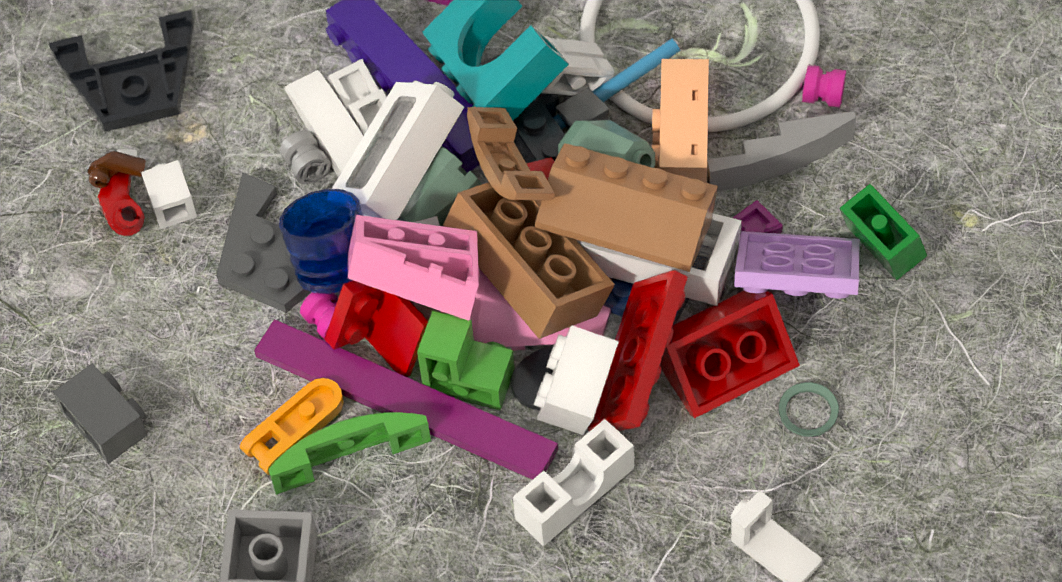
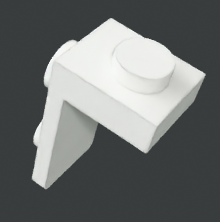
(769, 542)

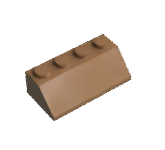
(627, 207)

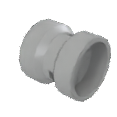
(303, 154)

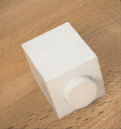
(169, 194)

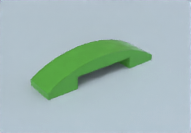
(344, 438)

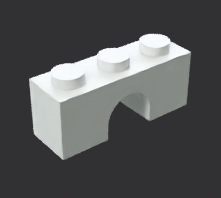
(597, 465)

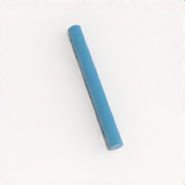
(632, 73)

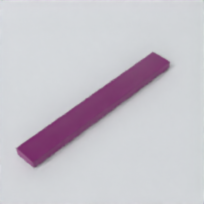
(392, 392)

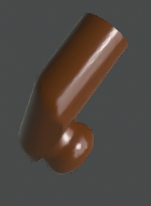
(112, 163)

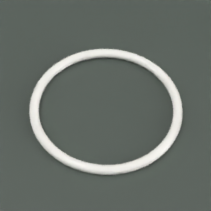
(737, 119)

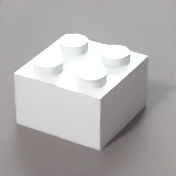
(577, 380)

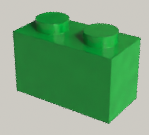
(883, 231)

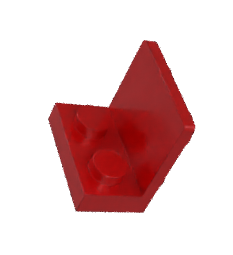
(383, 319)

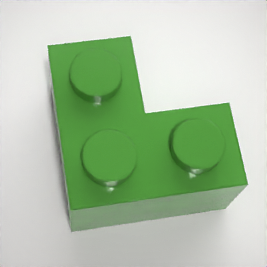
(464, 367)

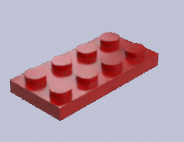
(641, 344)

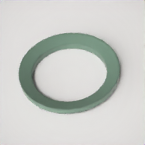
(814, 388)

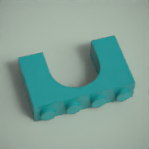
(509, 81)

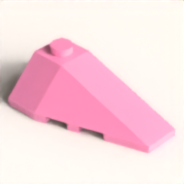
(498, 322)

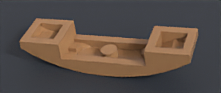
(500, 159)

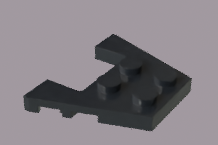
(134, 86)

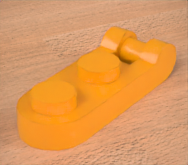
(293, 421)

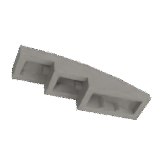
(795, 146)

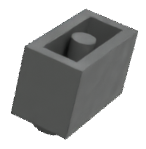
(101, 413)

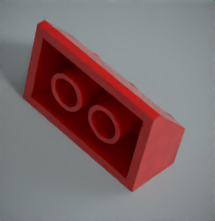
(727, 351)

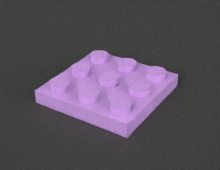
(798, 264)

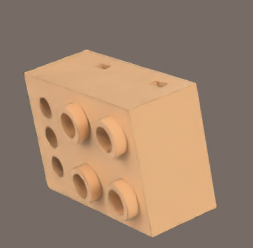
(682, 120)

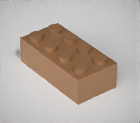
(536, 271)

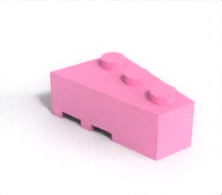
(417, 262)

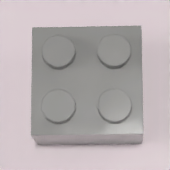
(269, 546)

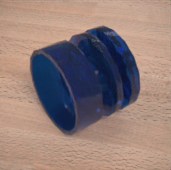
(318, 237)

